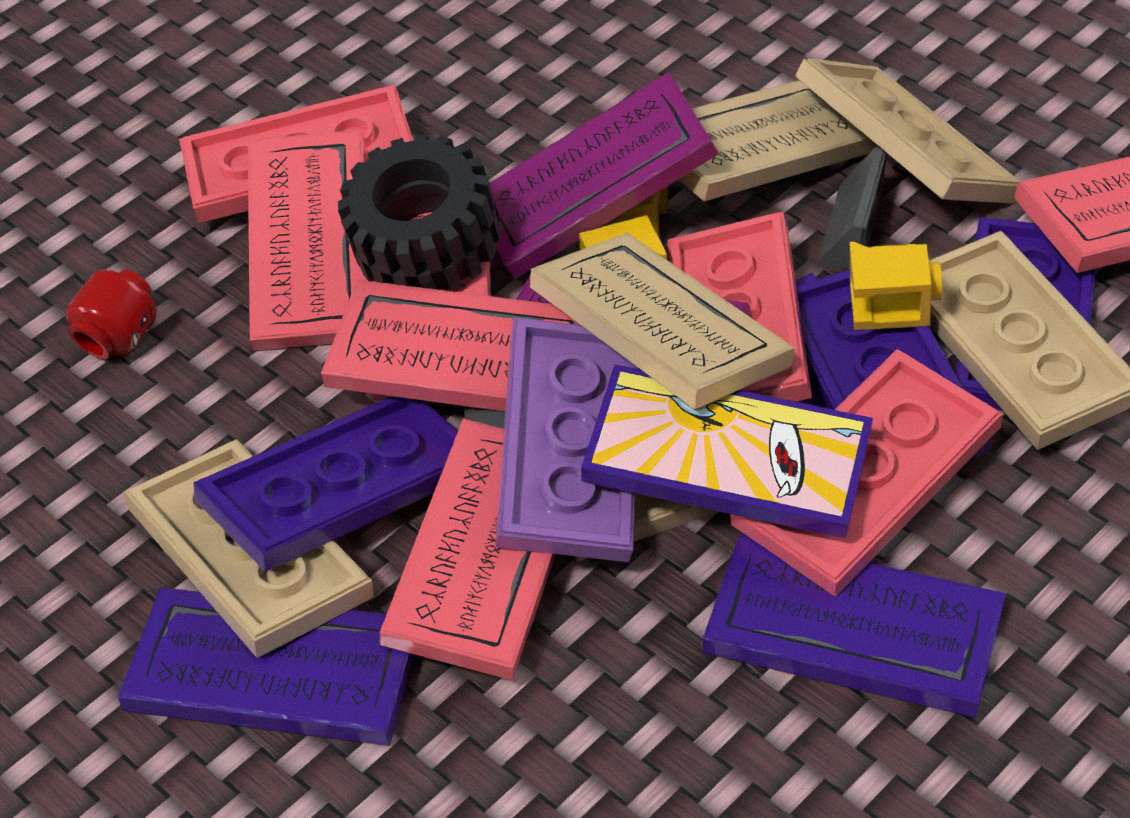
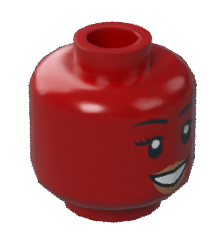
(111, 313)

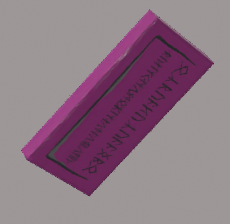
(597, 173)

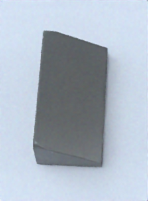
(854, 210)

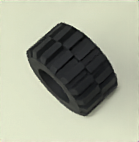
(414, 181)

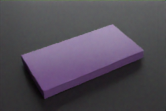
(550, 414)

